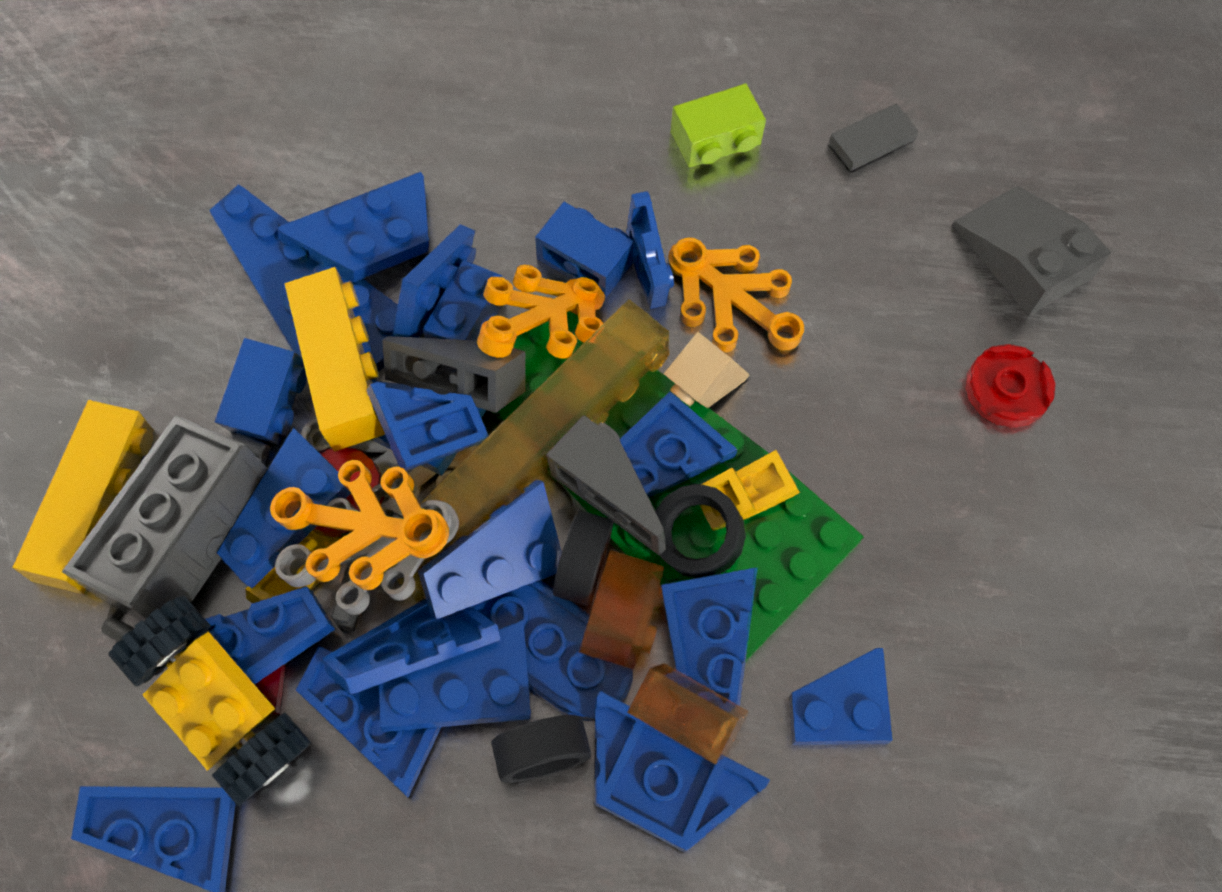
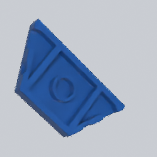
(367, 230)
(662, 782)

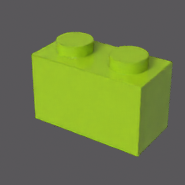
(717, 125)

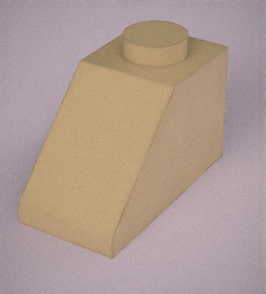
(704, 373)

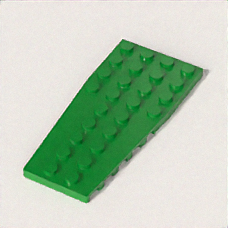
(789, 543)

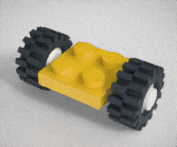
(207, 699)

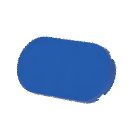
(552, 641)

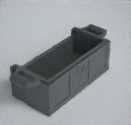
(168, 521)

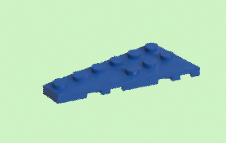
(254, 239)

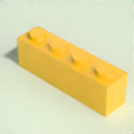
(335, 357)
(87, 480)

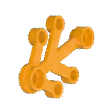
(732, 289)
(578, 295)
(365, 525)

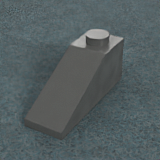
(455, 368)
(599, 471)

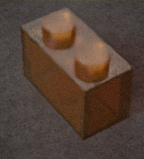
(623, 609)
(688, 712)

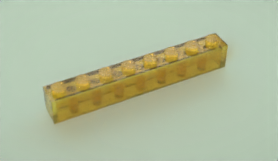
(515, 453)

